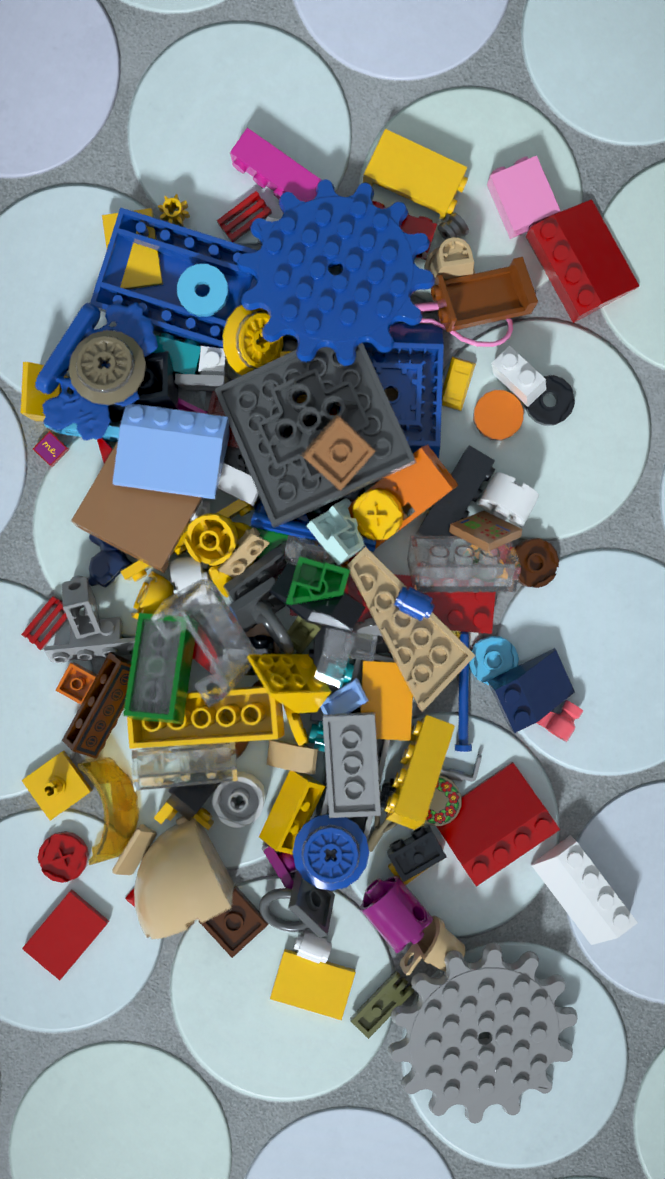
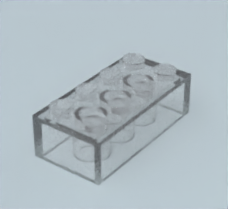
(459, 566)

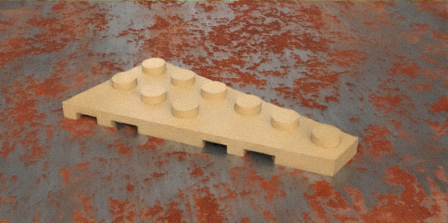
(424, 649)

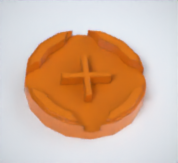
(498, 415)

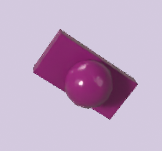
(282, 864)

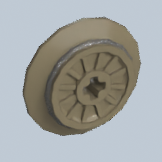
(104, 384)

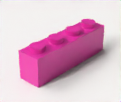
(272, 167)

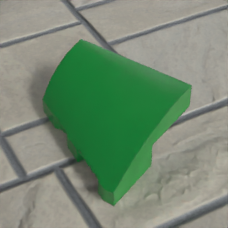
(316, 581)

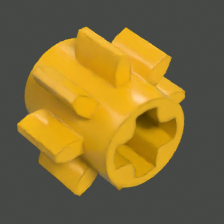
(169, 206)

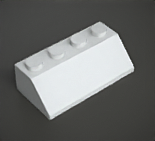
(583, 892)

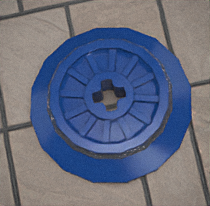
(330, 833)

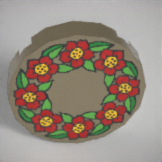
(444, 803)

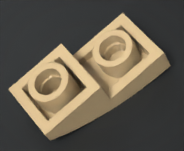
(292, 757)

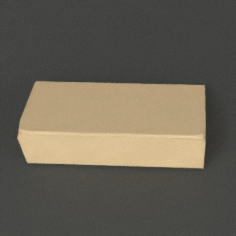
(134, 851)

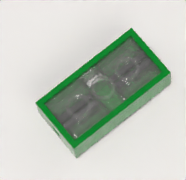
(159, 672)

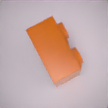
(76, 682)

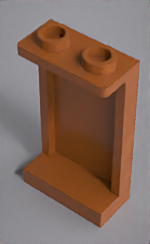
(484, 296)

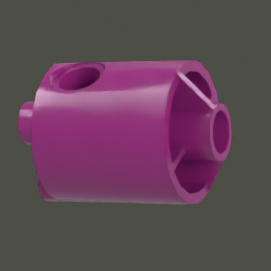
(395, 912)

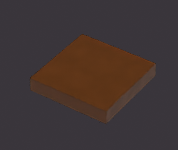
(237, 925)

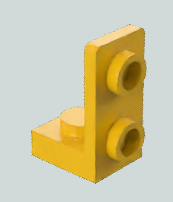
(202, 816)

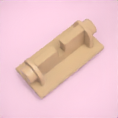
(249, 548)

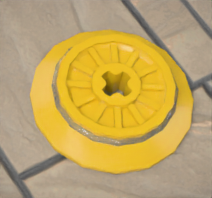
(240, 338)

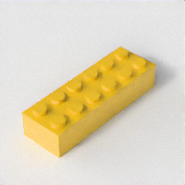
(239, 717)

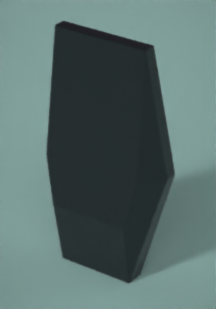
(333, 612)

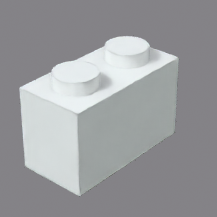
(519, 376)

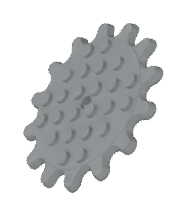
(475, 1000)

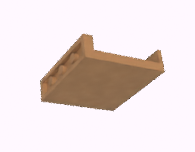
(135, 519)

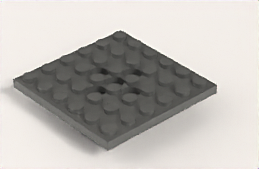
(265, 405)

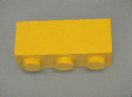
(291, 811)

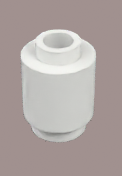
(312, 947)

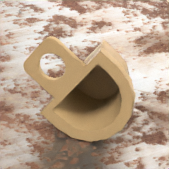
(451, 259)
(432, 947)

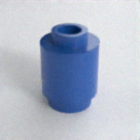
(414, 603)

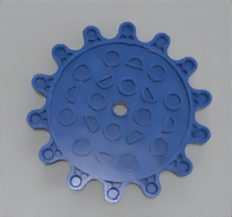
(342, 307)

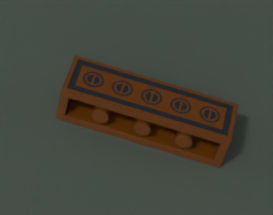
(100, 708)

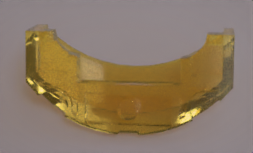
(119, 806)

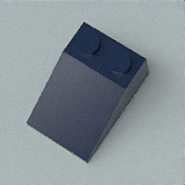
(531, 690)

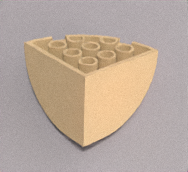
(180, 881)

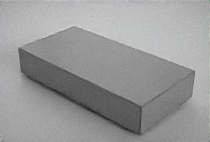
(196, 382)

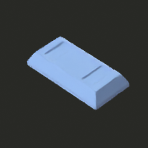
(345, 699)

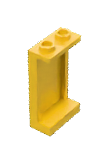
(416, 173)

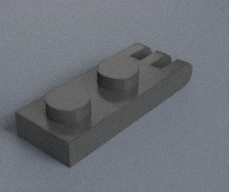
(256, 574)

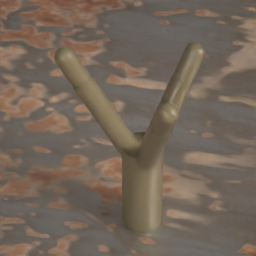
(379, 831)

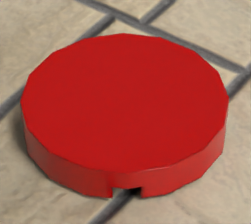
(63, 856)

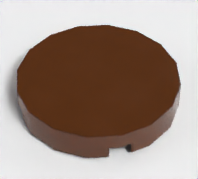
(537, 562)

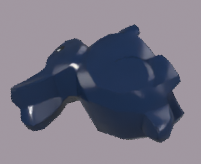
(106, 564)

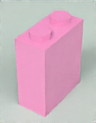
(522, 195)

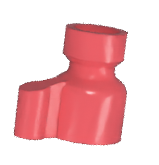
(562, 724)

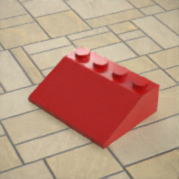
(581, 259)
(497, 824)

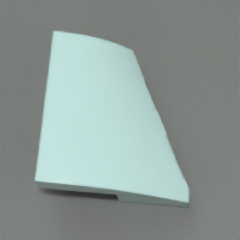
(337, 532)

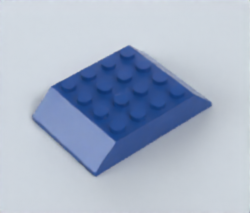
(177, 251)

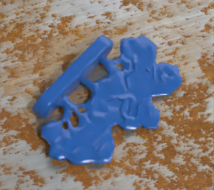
(68, 408)

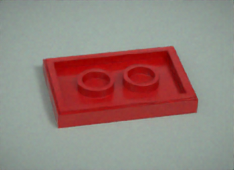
(65, 934)

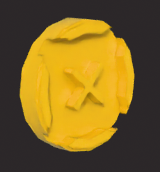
(378, 514)

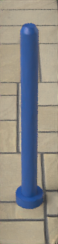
(463, 745)

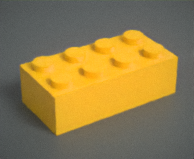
(420, 772)

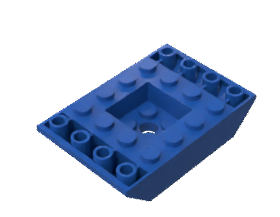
(416, 374)

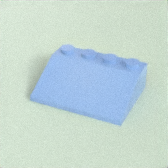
(171, 450)

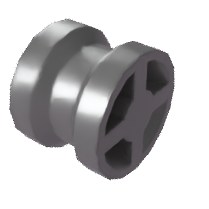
(453, 227)

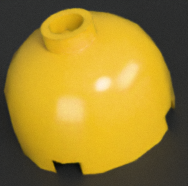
(211, 538)
(152, 594)

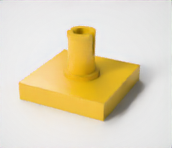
(57, 785)

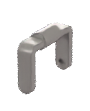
(459, 775)

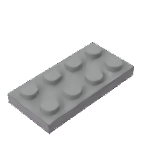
(352, 765)

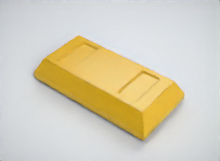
(457, 383)

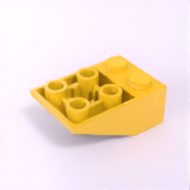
(291, 680)

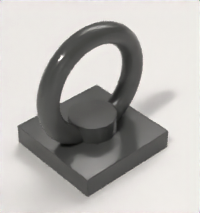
(260, 607)
(307, 902)

